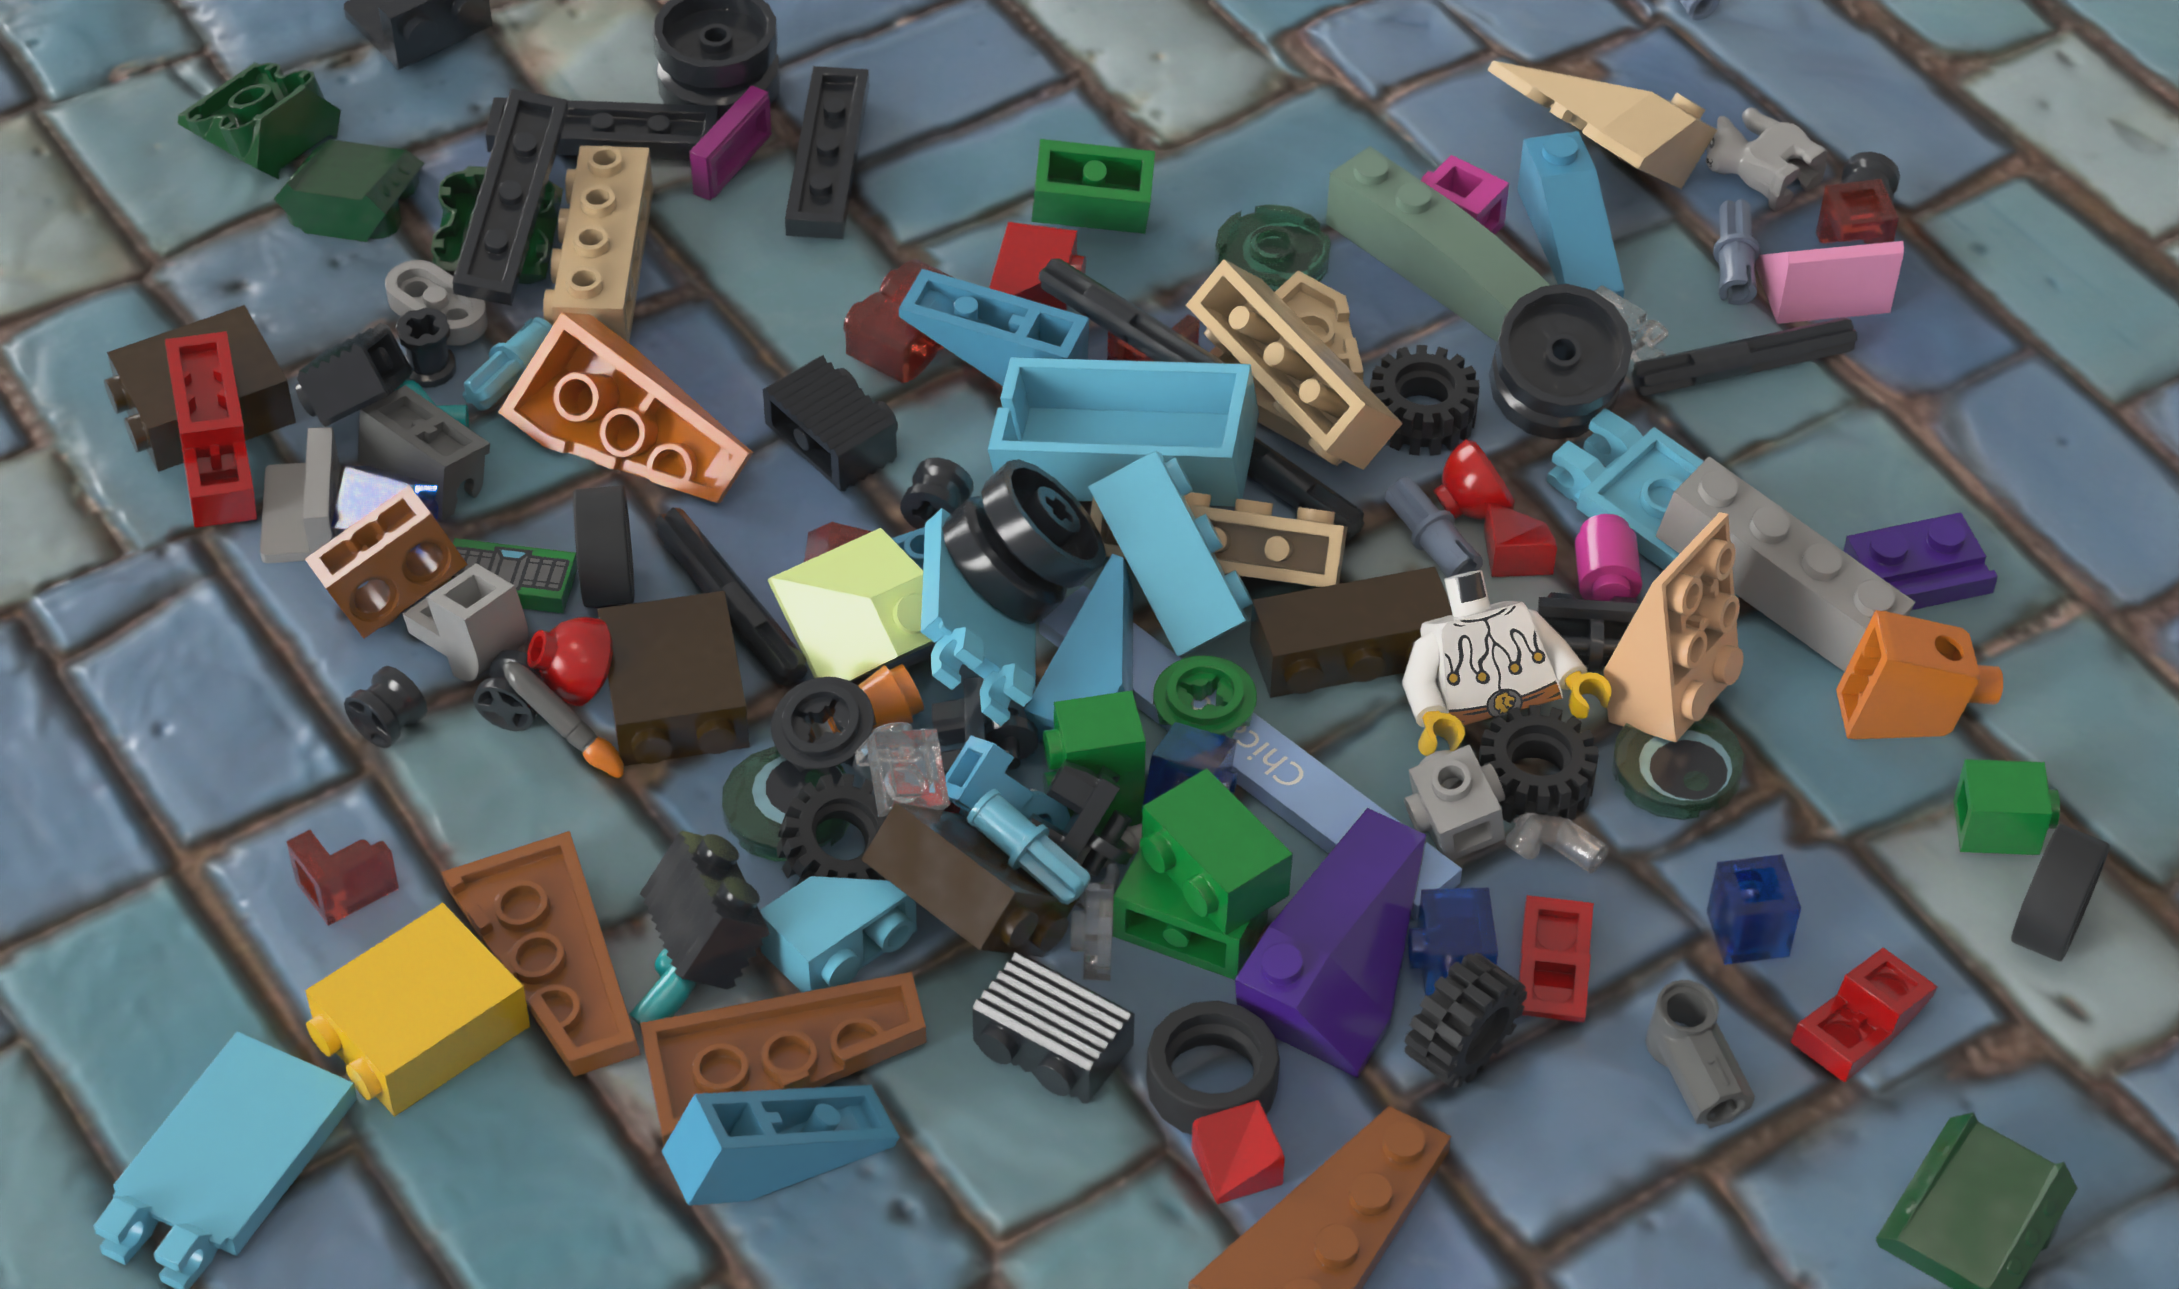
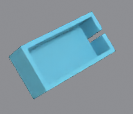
(1101, 415)

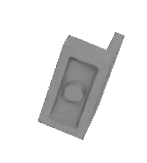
(301, 501)

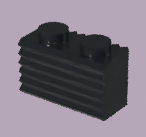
(352, 375)
(831, 422)
(705, 910)
(1052, 1028)

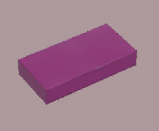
(730, 143)

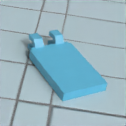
(1633, 485)
(973, 632)
(223, 1158)

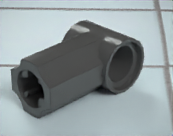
(1698, 1053)

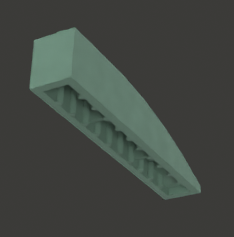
(1428, 240)

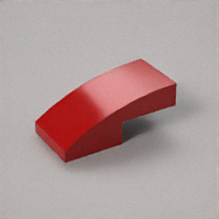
(1556, 957)
(1865, 1014)

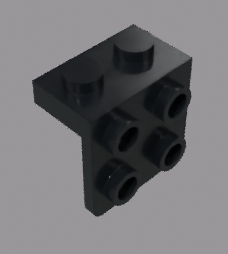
(417, 28)

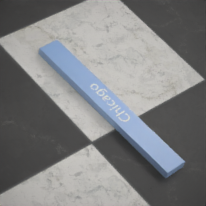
(1266, 760)

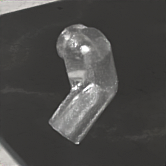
(1560, 834)

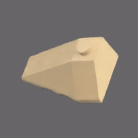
(1630, 122)

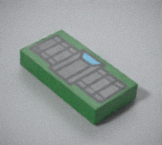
(539, 574)

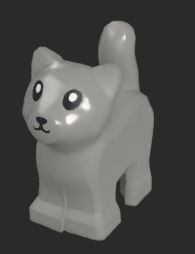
(1769, 161)

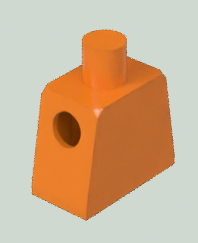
(1912, 679)

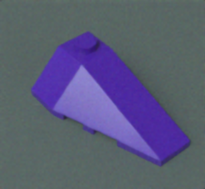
(1337, 948)

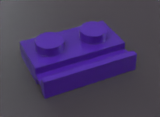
(1926, 559)

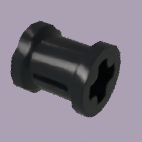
(425, 341)

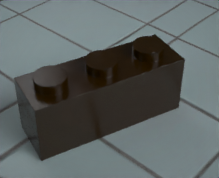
(1343, 630)

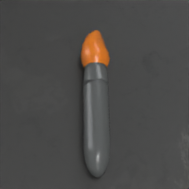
(563, 719)

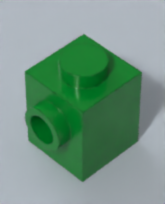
(2004, 807)

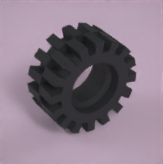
(1432, 377)
(1547, 740)
(820, 804)
(1465, 1020)

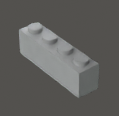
(1783, 563)

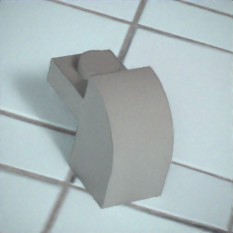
(470, 621)

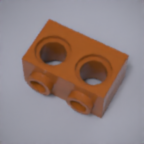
(381, 553)

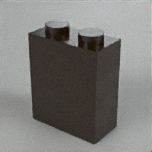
(145, 391)
(675, 679)
(966, 881)

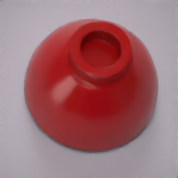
(1471, 483)
(573, 658)

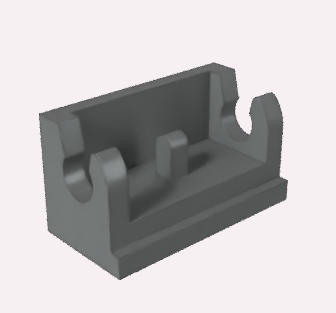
(423, 443)

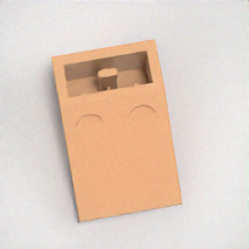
(1680, 641)

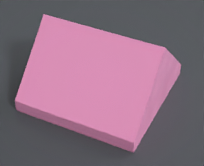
(1831, 281)

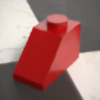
(1026, 252)

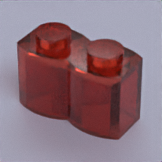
(884, 339)

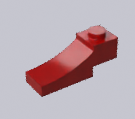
(211, 429)

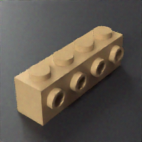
(602, 237)
(1294, 366)
(1264, 545)

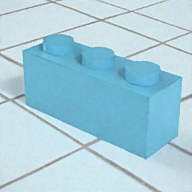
(1172, 552)

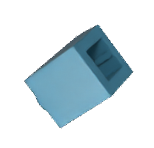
(835, 928)

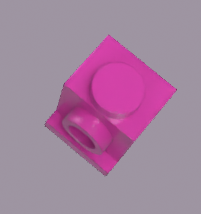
(1472, 190)

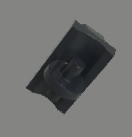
(1589, 625)
(963, 717)
(1089, 798)

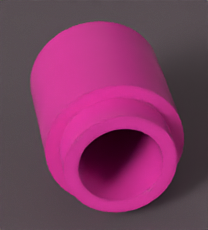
(1607, 559)

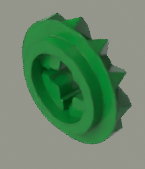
(1196, 679)

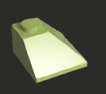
(854, 606)

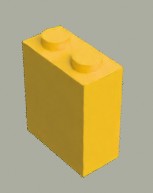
(416, 1010)

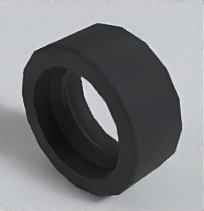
(603, 546)
(2060, 892)
(1210, 1025)

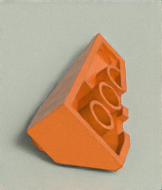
(614, 407)

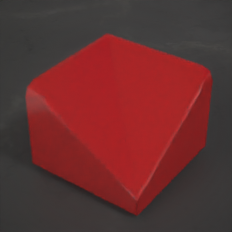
(1517, 543)
(1238, 1152)

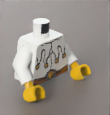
(1489, 663)

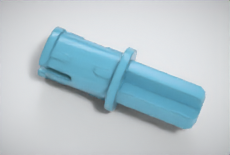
(505, 365)
(1029, 847)

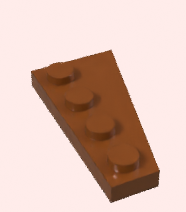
(545, 931)
(780, 1042)
(1340, 1216)

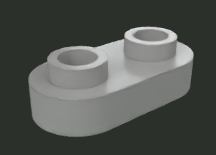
(425, 285)

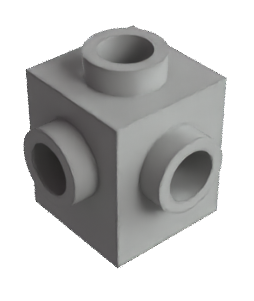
(1456, 802)

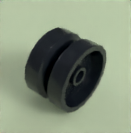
(715, 51)
(1559, 360)
(1024, 542)

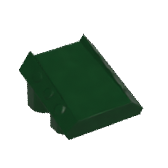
(264, 116)
(350, 190)
(458, 199)
(1978, 1209)

